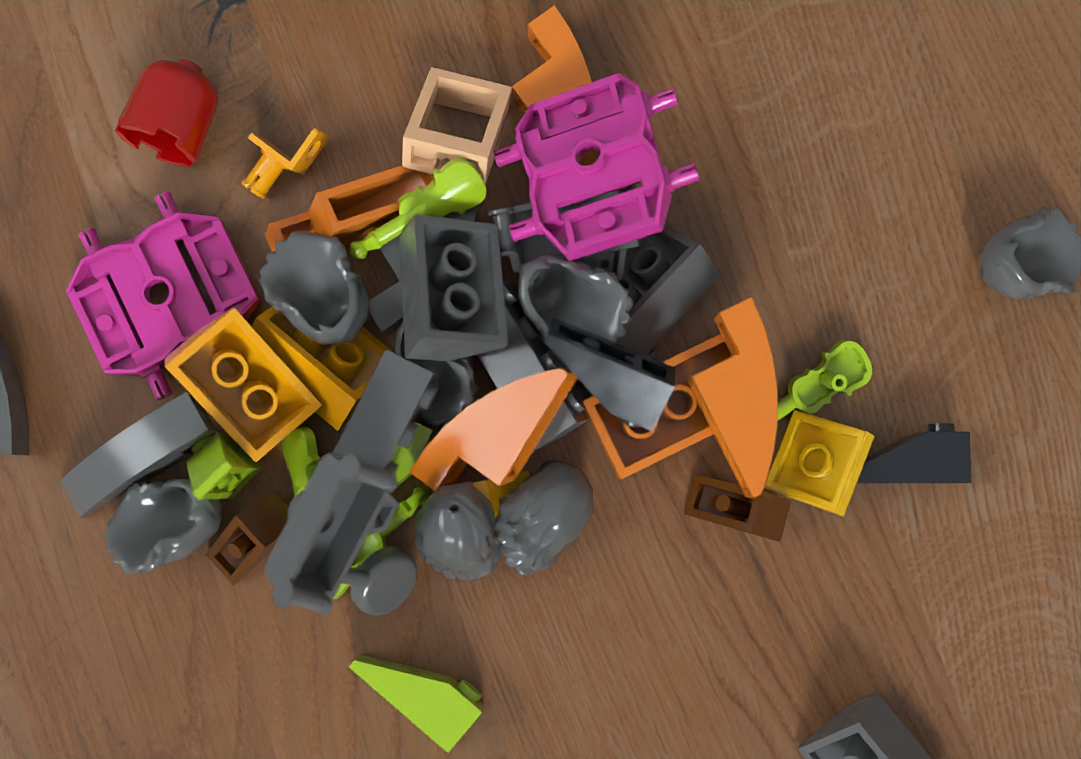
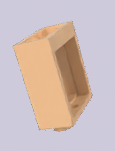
(426, 148)

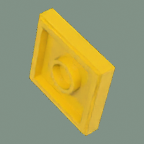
(819, 462)

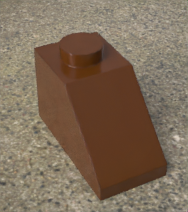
(727, 506)
(249, 537)

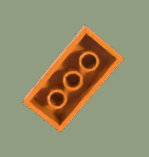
(678, 426)

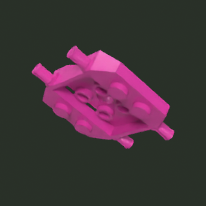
(602, 117)
(138, 266)

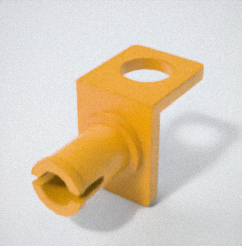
(274, 161)

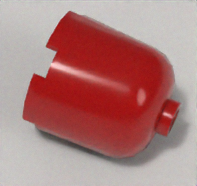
(170, 111)

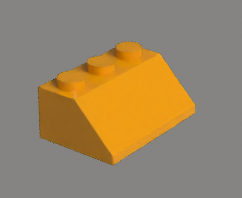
(330, 372)
(242, 383)

